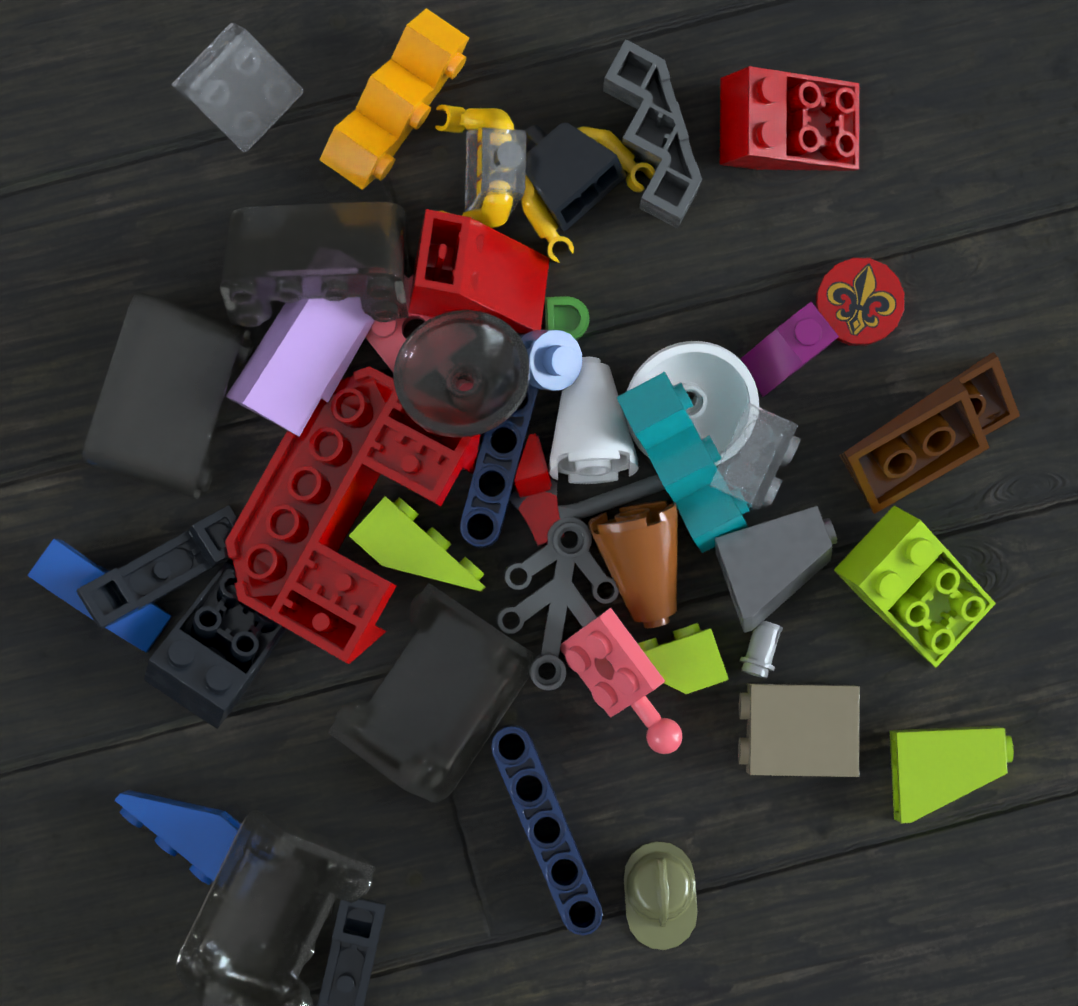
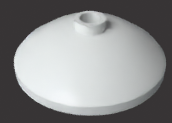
(717, 379)

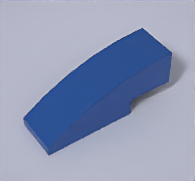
(65, 570)

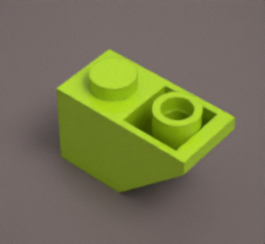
(689, 660)

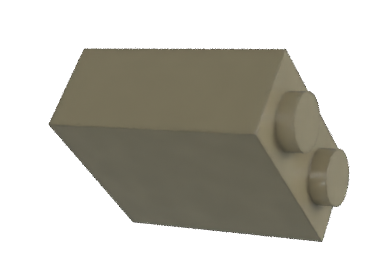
(800, 730)

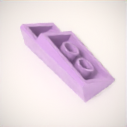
(301, 360)

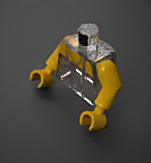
(492, 162)

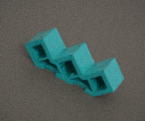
(682, 459)

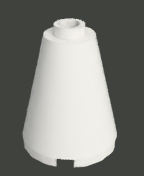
(591, 429)

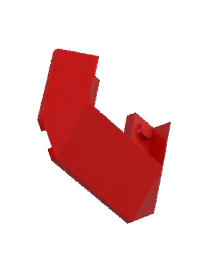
(311, 497)

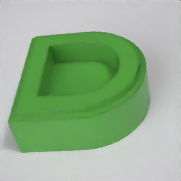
(566, 315)

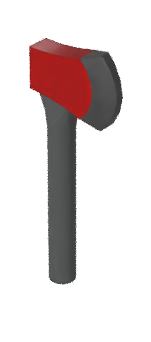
(543, 510)

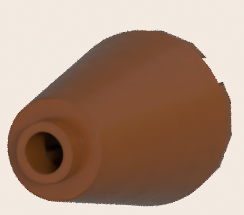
(642, 558)

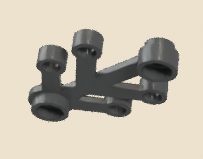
(557, 593)

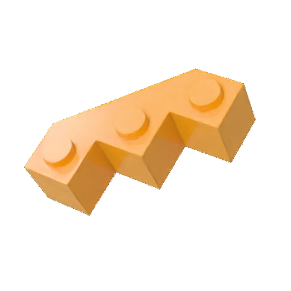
(396, 100)

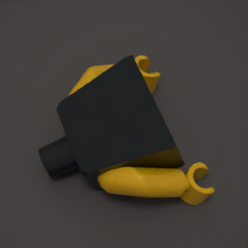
(571, 174)

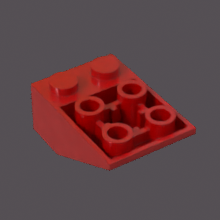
(788, 121)
(477, 269)

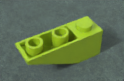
(402, 545)

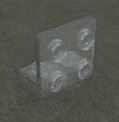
(238, 86)
(754, 455)

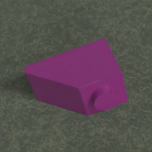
(788, 348)

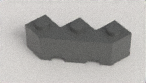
(656, 131)

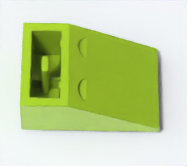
(915, 585)

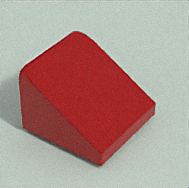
(532, 473)

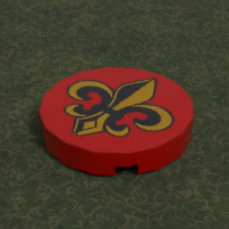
(861, 301)

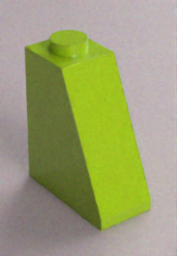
(943, 765)

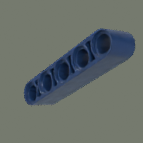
(503, 464)
(547, 851)

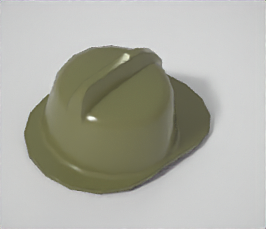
(660, 895)

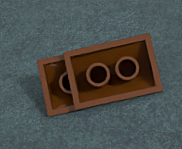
(932, 435)

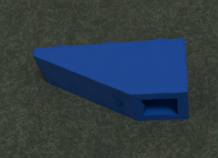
(192, 830)

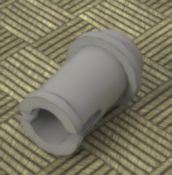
(761, 650)

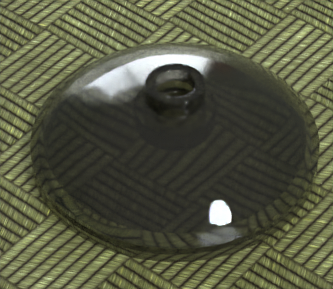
(457, 351)

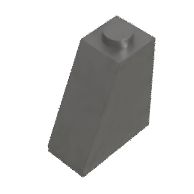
(773, 561)

